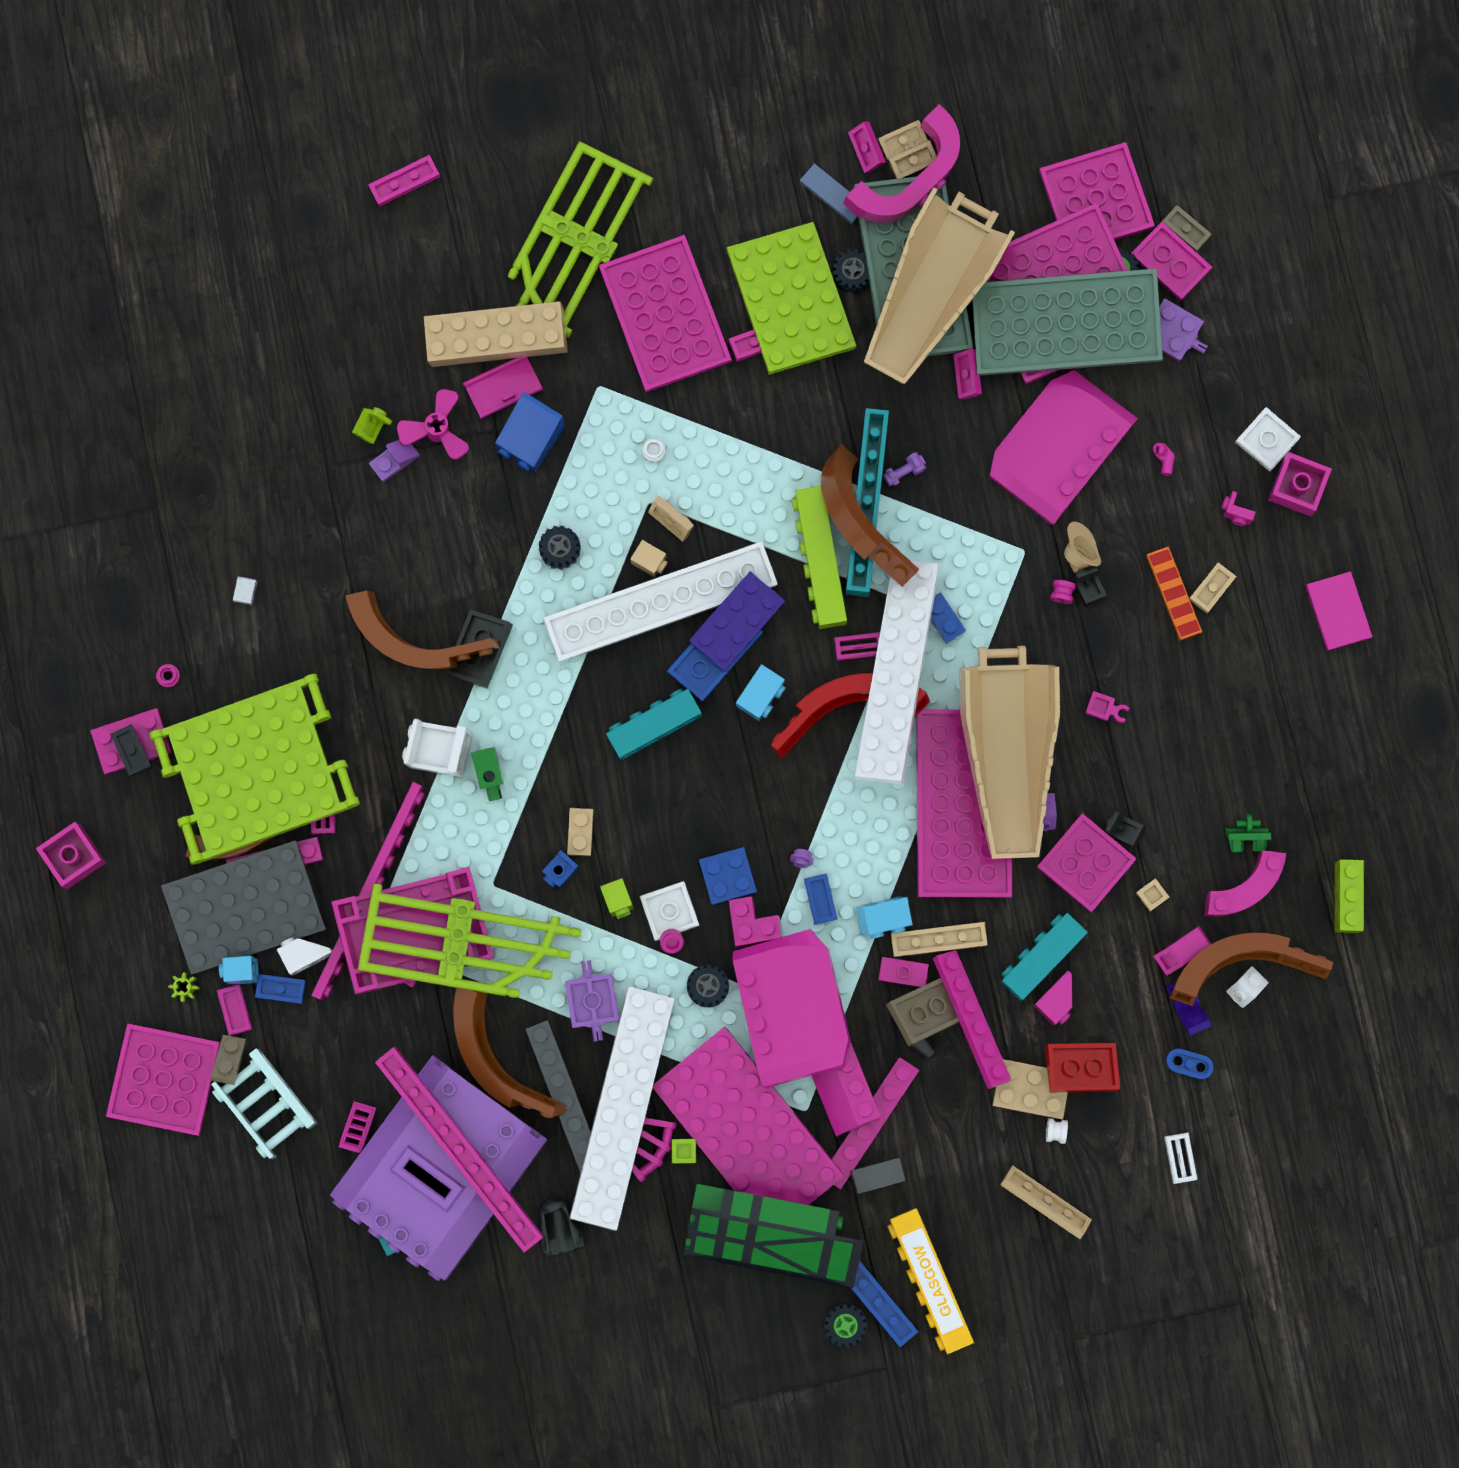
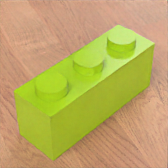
(1349, 896)

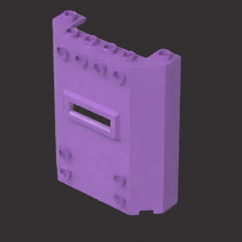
(406, 1210)

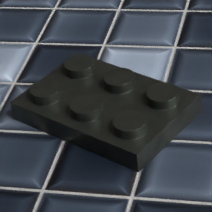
(480, 668)

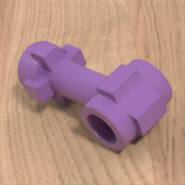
(914, 463)

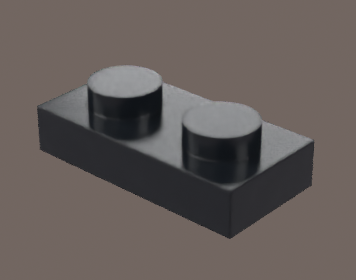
(131, 750)

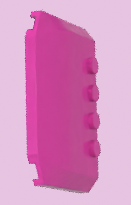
(1059, 444)
(792, 1007)

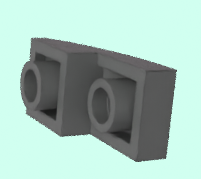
(877, 1175)

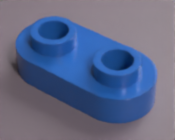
(1188, 1064)

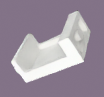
(437, 748)

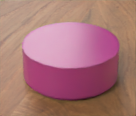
(671, 941)

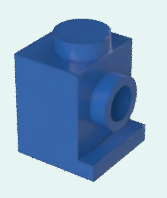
(569, 868)

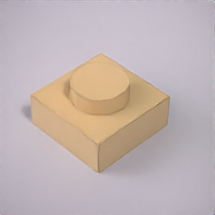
(1152, 895)

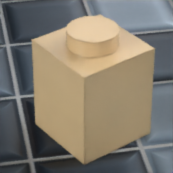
(649, 559)

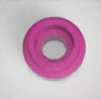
(160, 675)

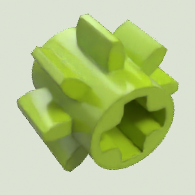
(176, 987)

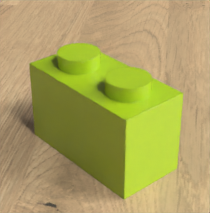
(617, 898)

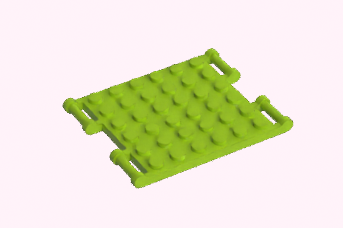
(254, 769)

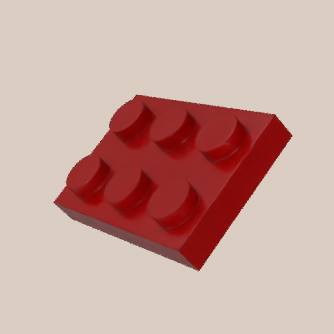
(1082, 1067)

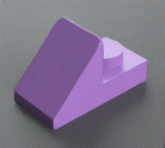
(393, 460)

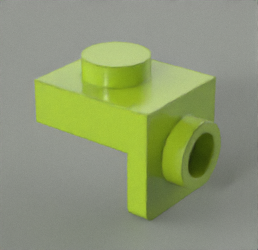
(370, 424)

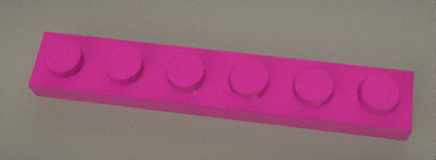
(972, 1019)
(885, 1099)

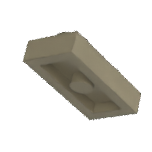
(1187, 228)
(228, 1060)

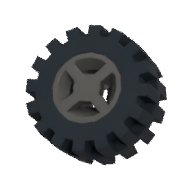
(851, 262)
(556, 540)
(700, 981)

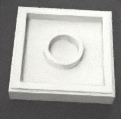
(1268, 439)
(669, 909)

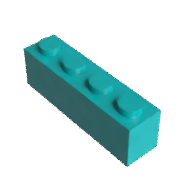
(653, 724)
(1043, 957)

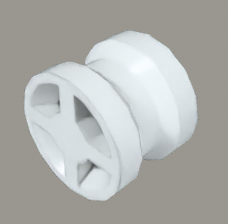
(1056, 1131)

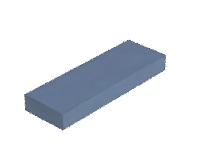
(828, 191)

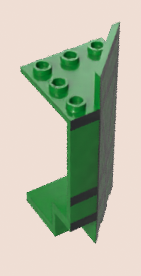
(771, 1236)

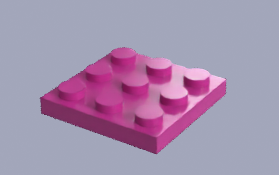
(1086, 863)

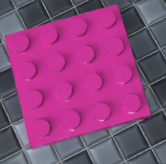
(1104, 179)
(163, 1079)

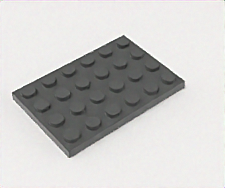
(243, 907)

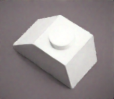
(301, 954)

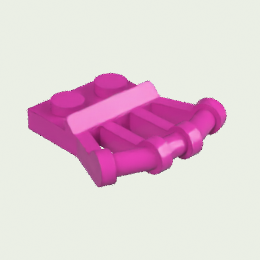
(664, 1146)

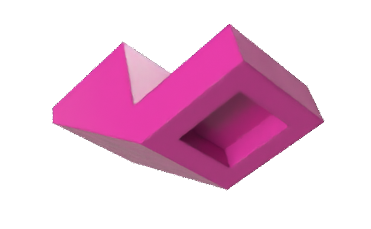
(1182, 950)

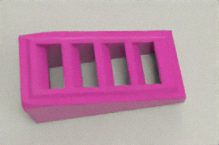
(349, 1124)

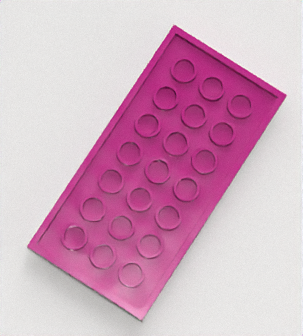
(950, 828)
(744, 1126)

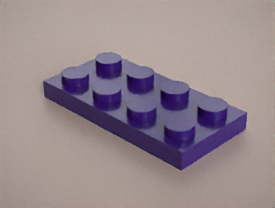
(737, 621)

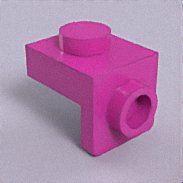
(1238, 515)

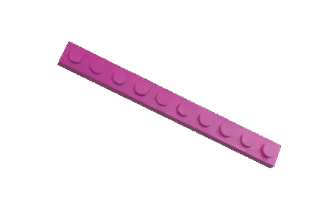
(383, 861)
(459, 1149)

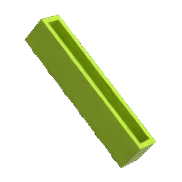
(820, 558)

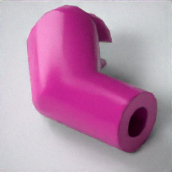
(1166, 456)

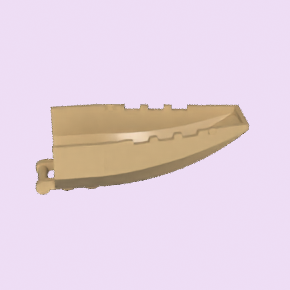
(936, 279)
(1010, 740)

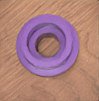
(802, 858)

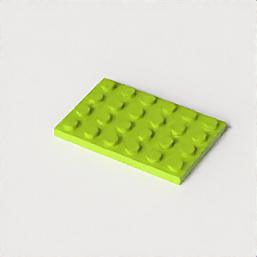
(791, 298)

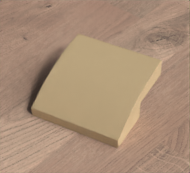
(907, 150)

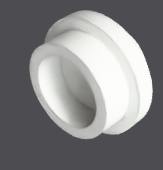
(653, 450)

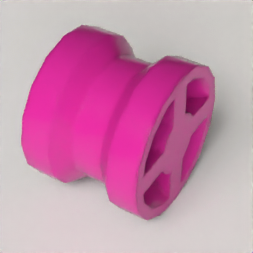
(1062, 591)

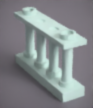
(287, 1100)

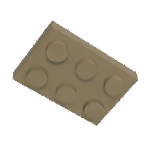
(923, 1012)

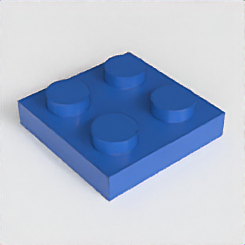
(727, 876)

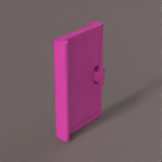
(501, 385)

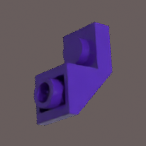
(1191, 1017)

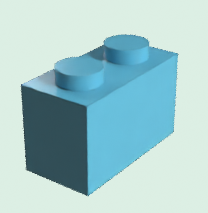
(760, 693)
(884, 916)
(239, 970)

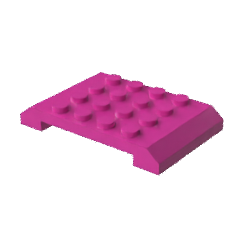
(352, 917)

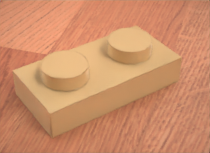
(671, 518)
(1212, 588)
(580, 832)

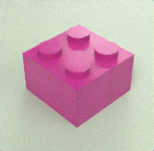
(1299, 484)
(71, 855)

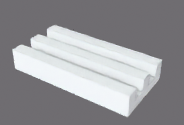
(1176, 1138)

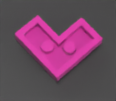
(747, 928)

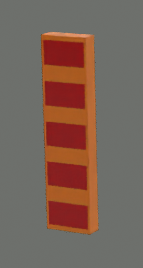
(1174, 593)

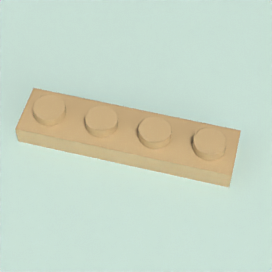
(939, 939)
(1046, 1202)

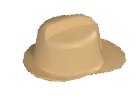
(1082, 548)

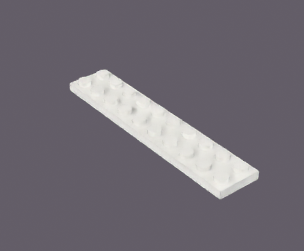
(655, 602)
(897, 677)
(622, 1108)

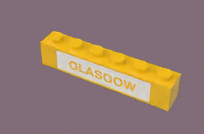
(931, 1281)

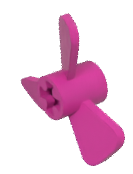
(413, 431)

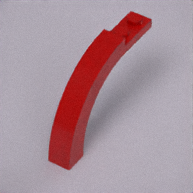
(825, 699)

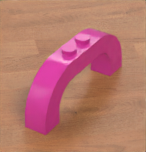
(884, 209)

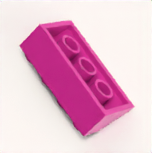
(846, 1096)

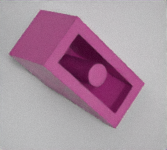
(1057, 1001)

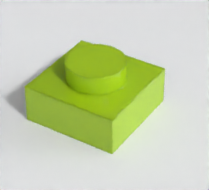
(683, 1150)

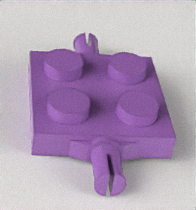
(1179, 330)
(592, 1000)

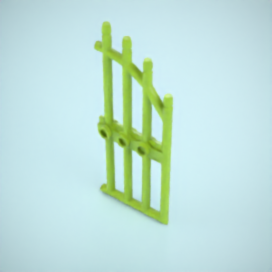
(573, 234)
(456, 940)

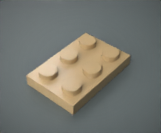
(1029, 1091)

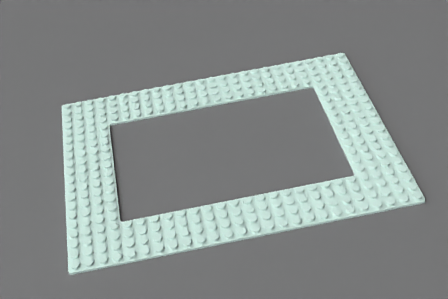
(864, 823)

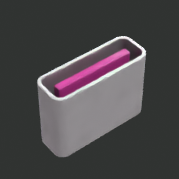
(244, 590)

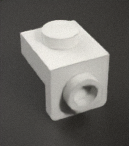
(1247, 987)

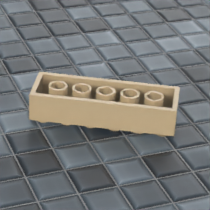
(495, 334)

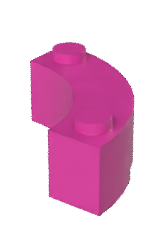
(1258, 884)

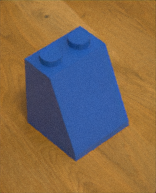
(529, 433)

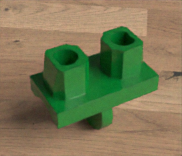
(1237, 835)

